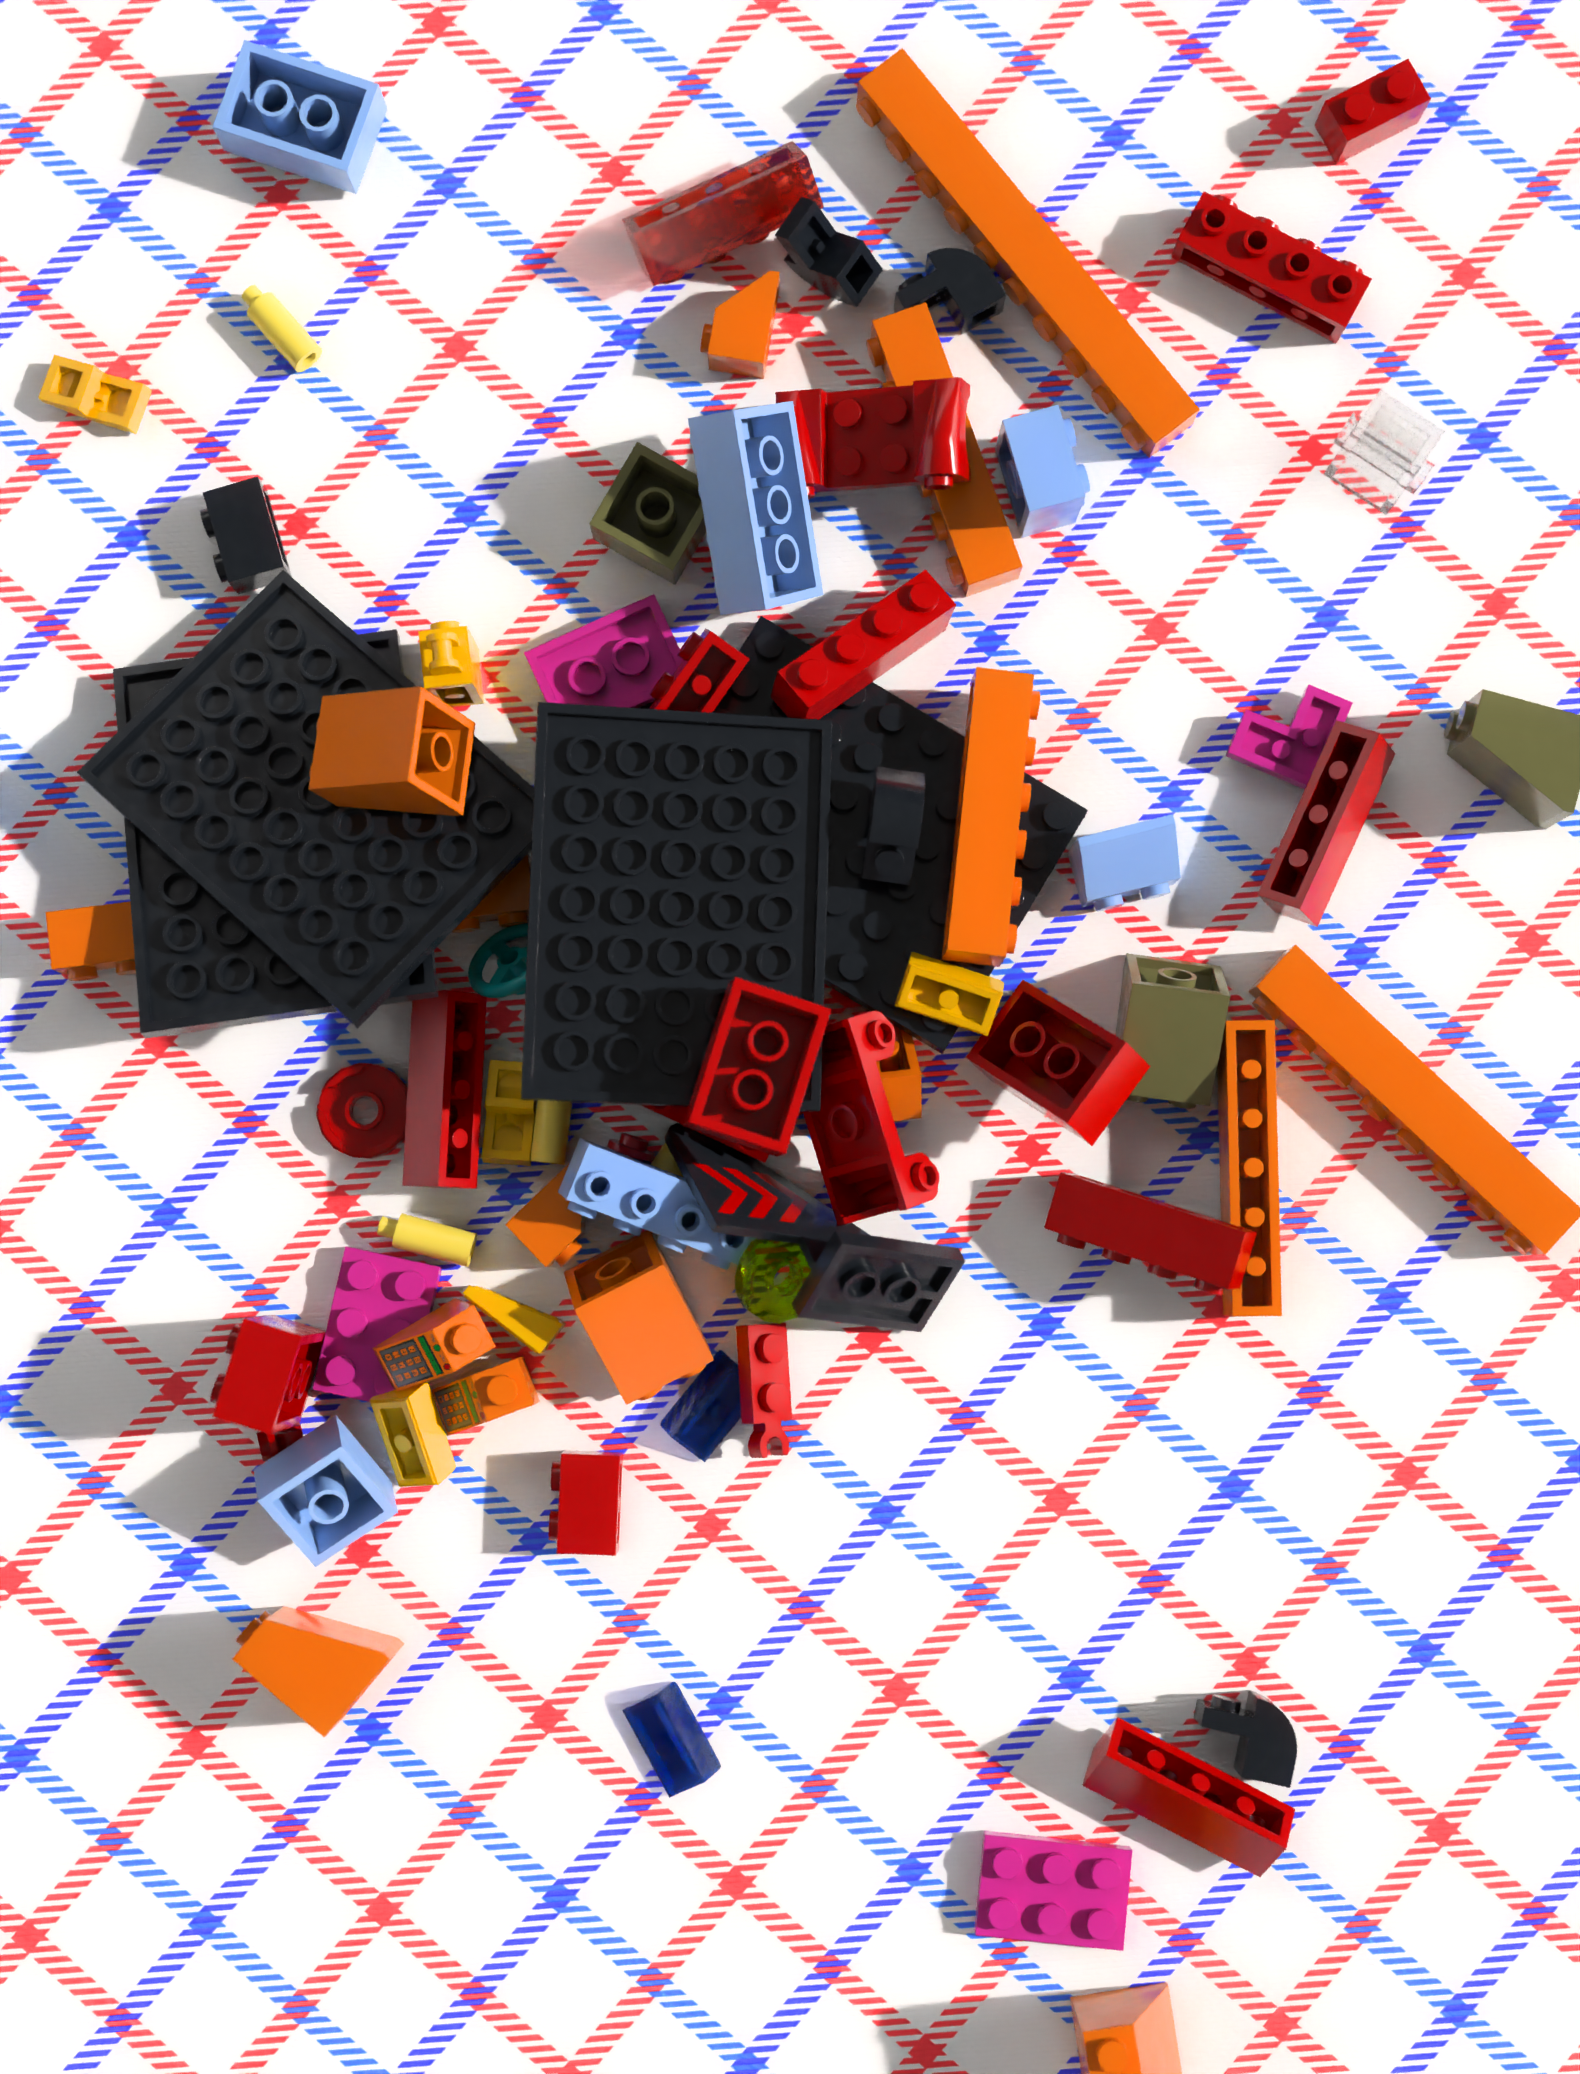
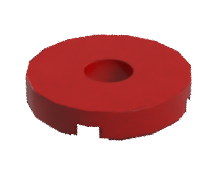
(337, 1104)

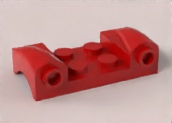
(883, 436)
(856, 1128)

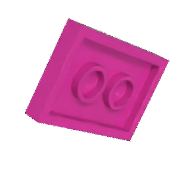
(608, 659)
(370, 1304)
(1053, 1890)

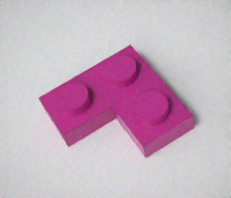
(1292, 750)

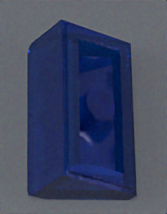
(706, 1408)
(672, 1739)

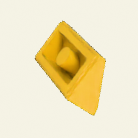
(949, 993)
(413, 1436)

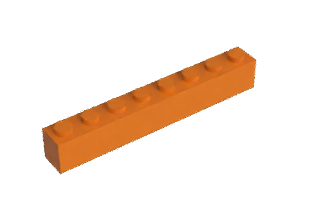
(1415, 1102)

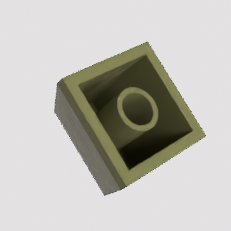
(1519, 753)
(1176, 1023)

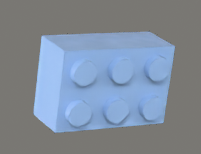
(300, 117)

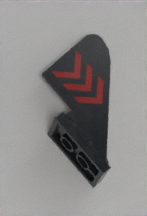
(852, 1272)

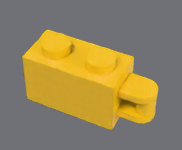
(451, 664)

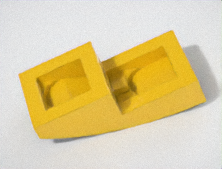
(94, 394)
(508, 1118)

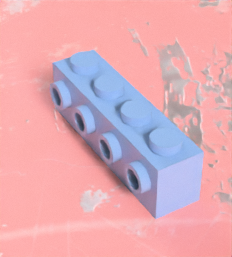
(644, 1199)

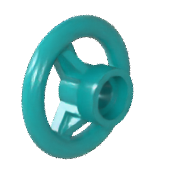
(511, 963)

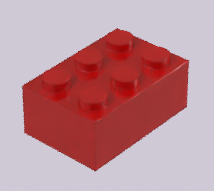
(1058, 1062)
(757, 1067)
(267, 1373)

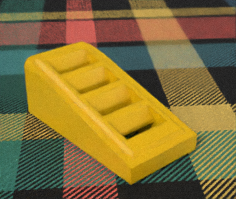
(524, 1322)

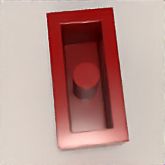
(1372, 111)
(588, 1502)

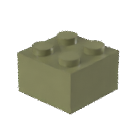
(652, 514)

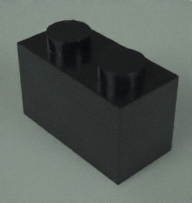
(245, 534)

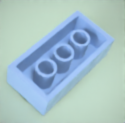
(755, 507)

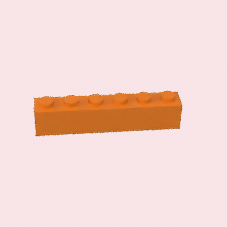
(970, 511)
(989, 817)
(1251, 1160)

